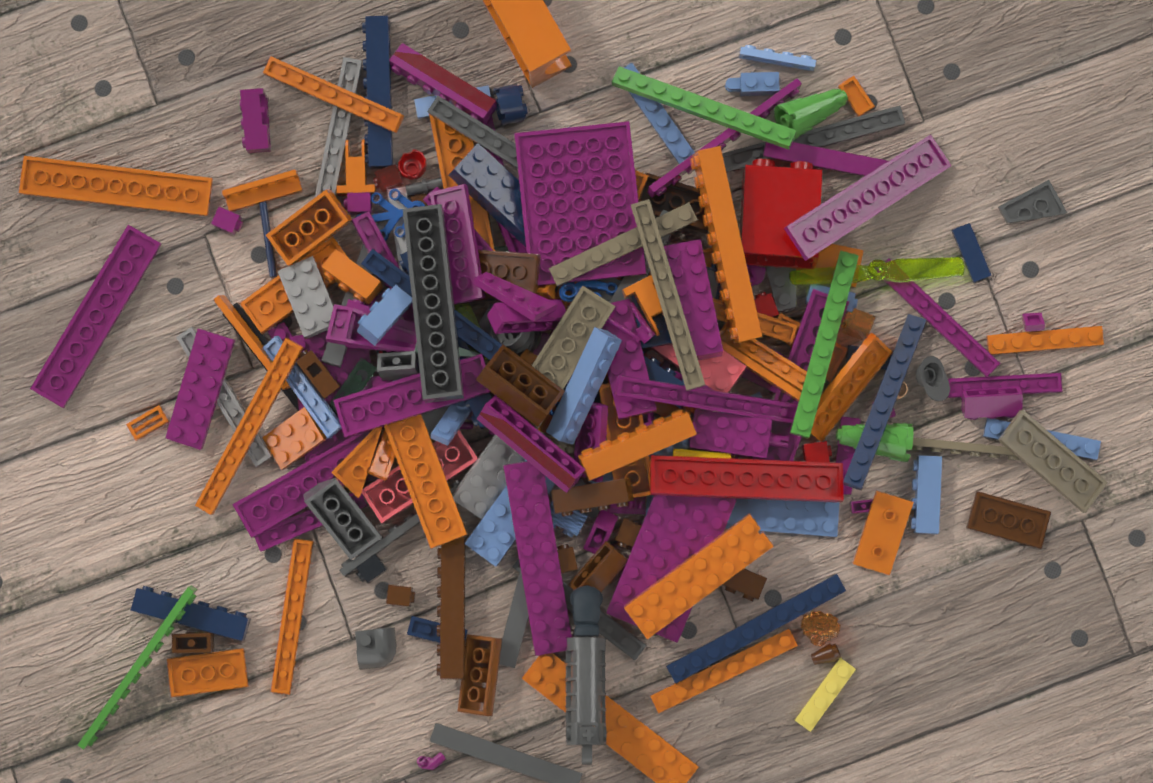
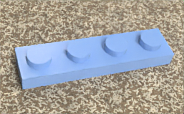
(785, 59)

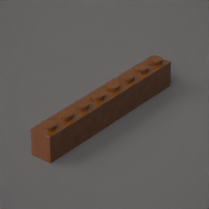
(745, 581)
(451, 610)

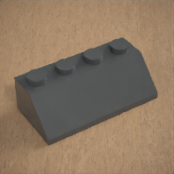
(341, 517)

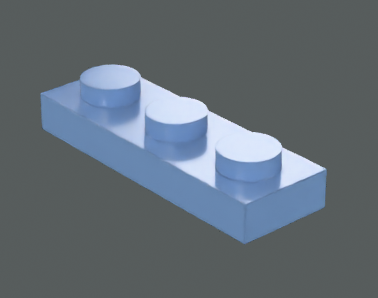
(450, 423)

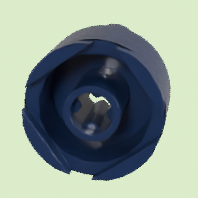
(509, 104)

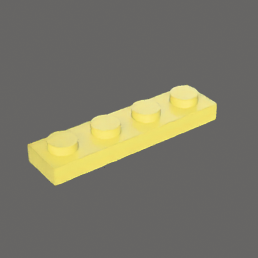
(825, 694)

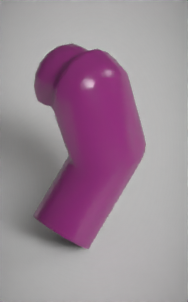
(430, 763)

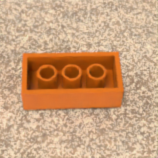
(309, 227)

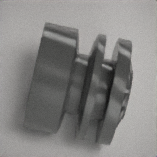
(518, 341)

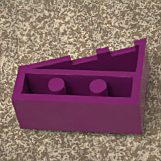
(255, 120)

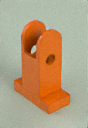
(355, 173)
(647, 299)

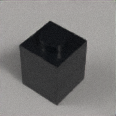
(371, 569)

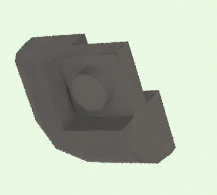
(375, 647)

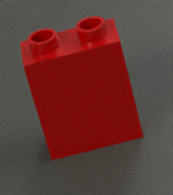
(771, 202)

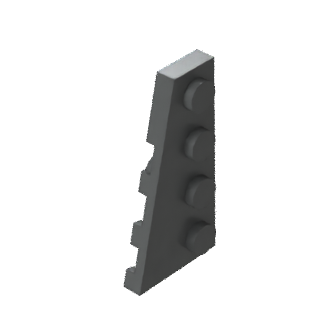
(782, 289)

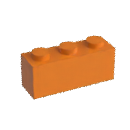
(351, 277)

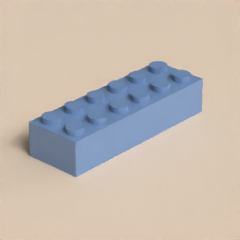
(496, 531)

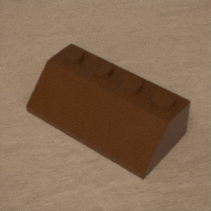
(520, 385)

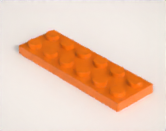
(271, 303)
(849, 384)

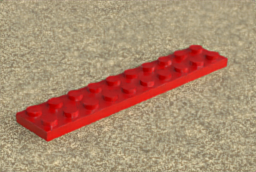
(746, 478)

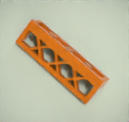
(262, 190)

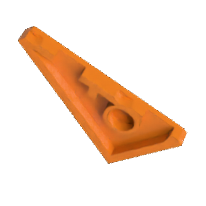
(355, 466)

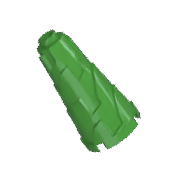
(809, 111)
(894, 443)

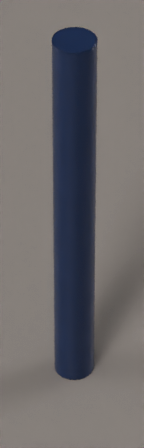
(268, 245)

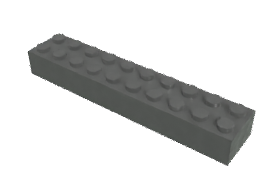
(433, 303)

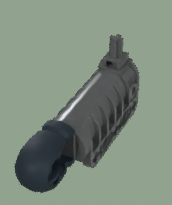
(586, 674)

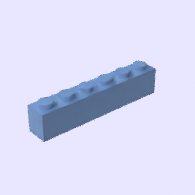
(583, 385)

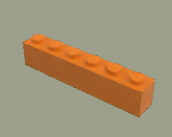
(637, 445)

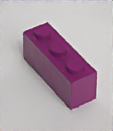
(991, 402)

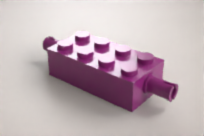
(734, 434)

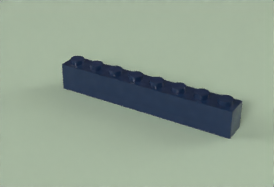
(378, 88)

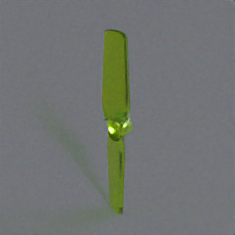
(895, 271)

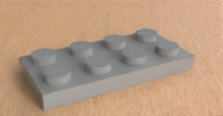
(308, 296)
(486, 478)

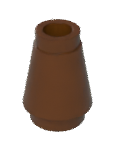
(827, 654)

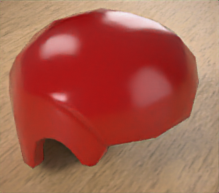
(412, 165)

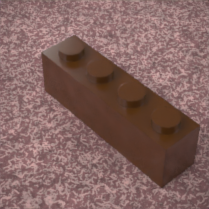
(593, 495)

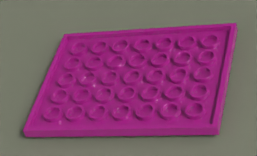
(578, 195)

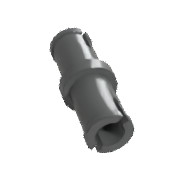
(424, 186)

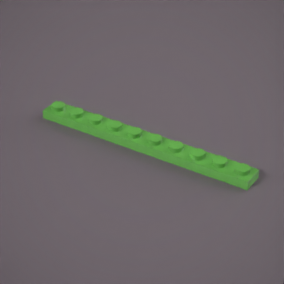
(704, 107)
(824, 344)
(134, 673)

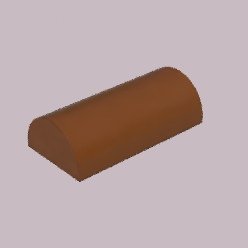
(481, 675)

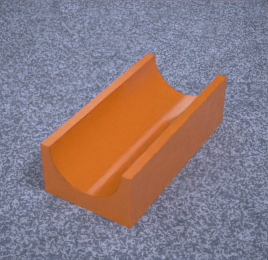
(531, 37)

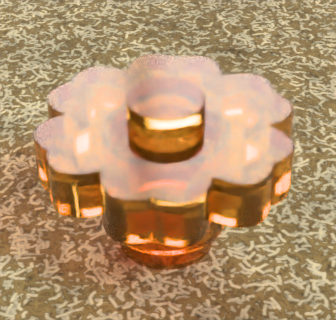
(820, 627)

